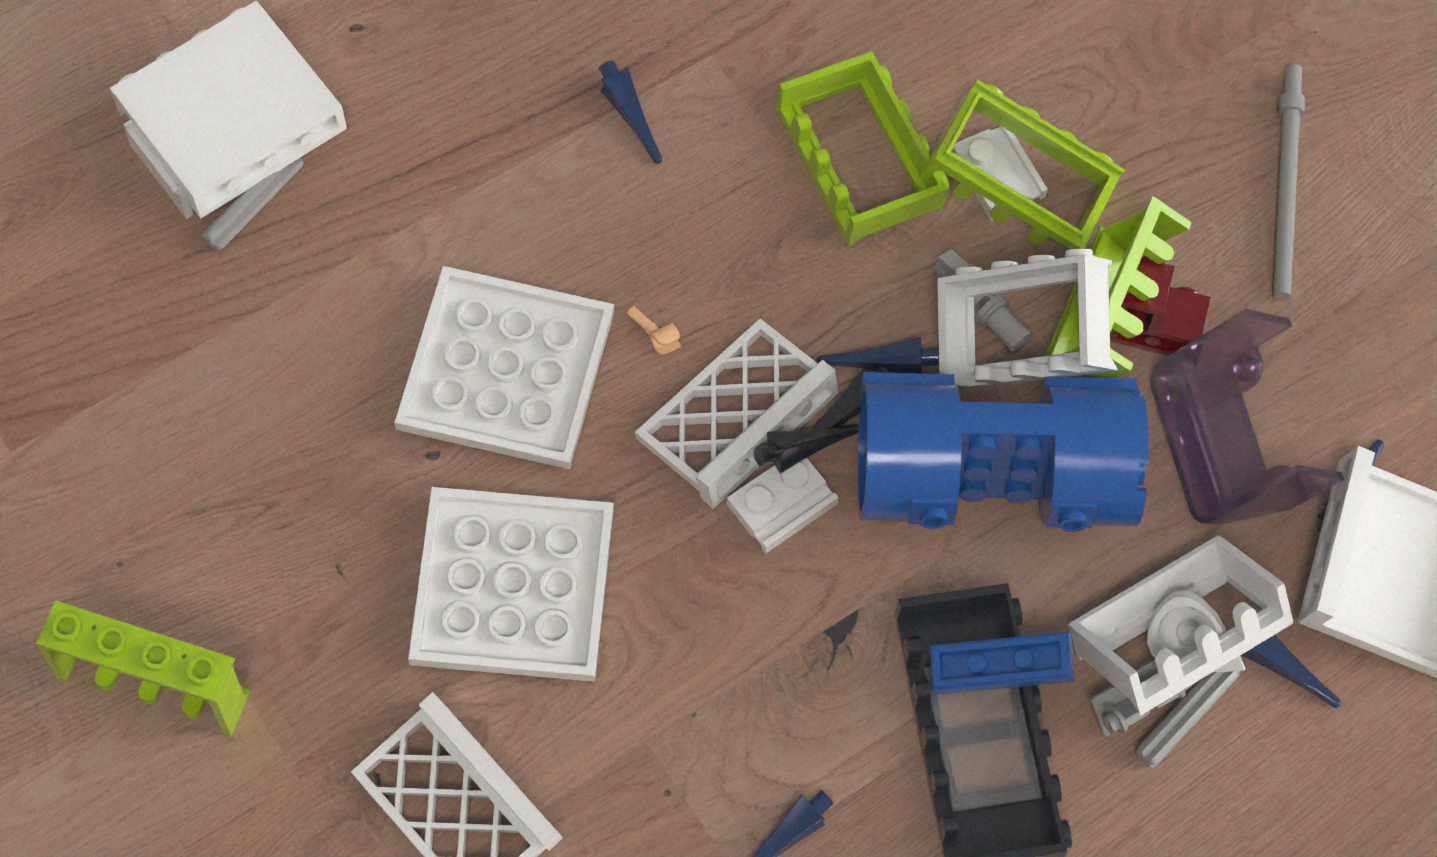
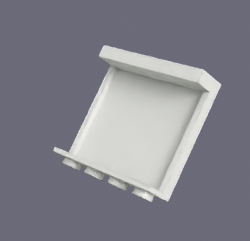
(229, 107)
(1377, 565)

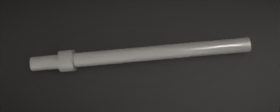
(1291, 109)

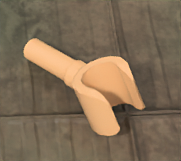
(663, 339)

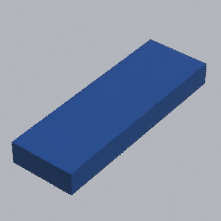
(1002, 663)

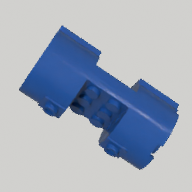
(1072, 451)

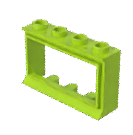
(895, 121)
(1044, 136)
(1124, 245)
(146, 655)

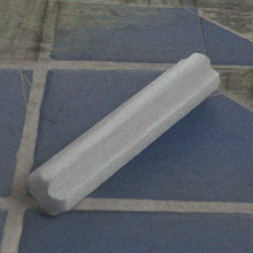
(247, 206)
(1184, 717)

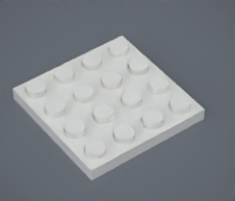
(505, 367)
(512, 584)

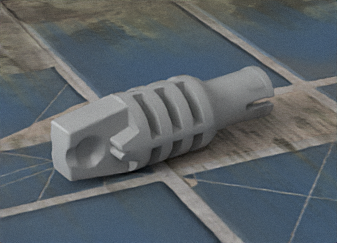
(989, 310)

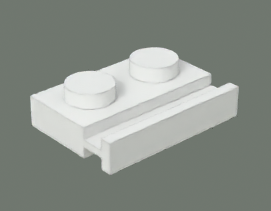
(1004, 159)
(781, 504)

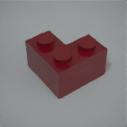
(1169, 318)

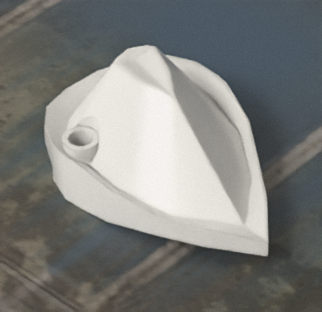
(1176, 623)

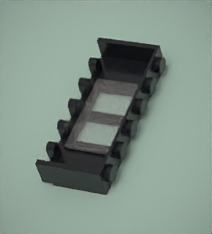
(981, 746)

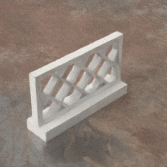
(787, 413)
(477, 766)

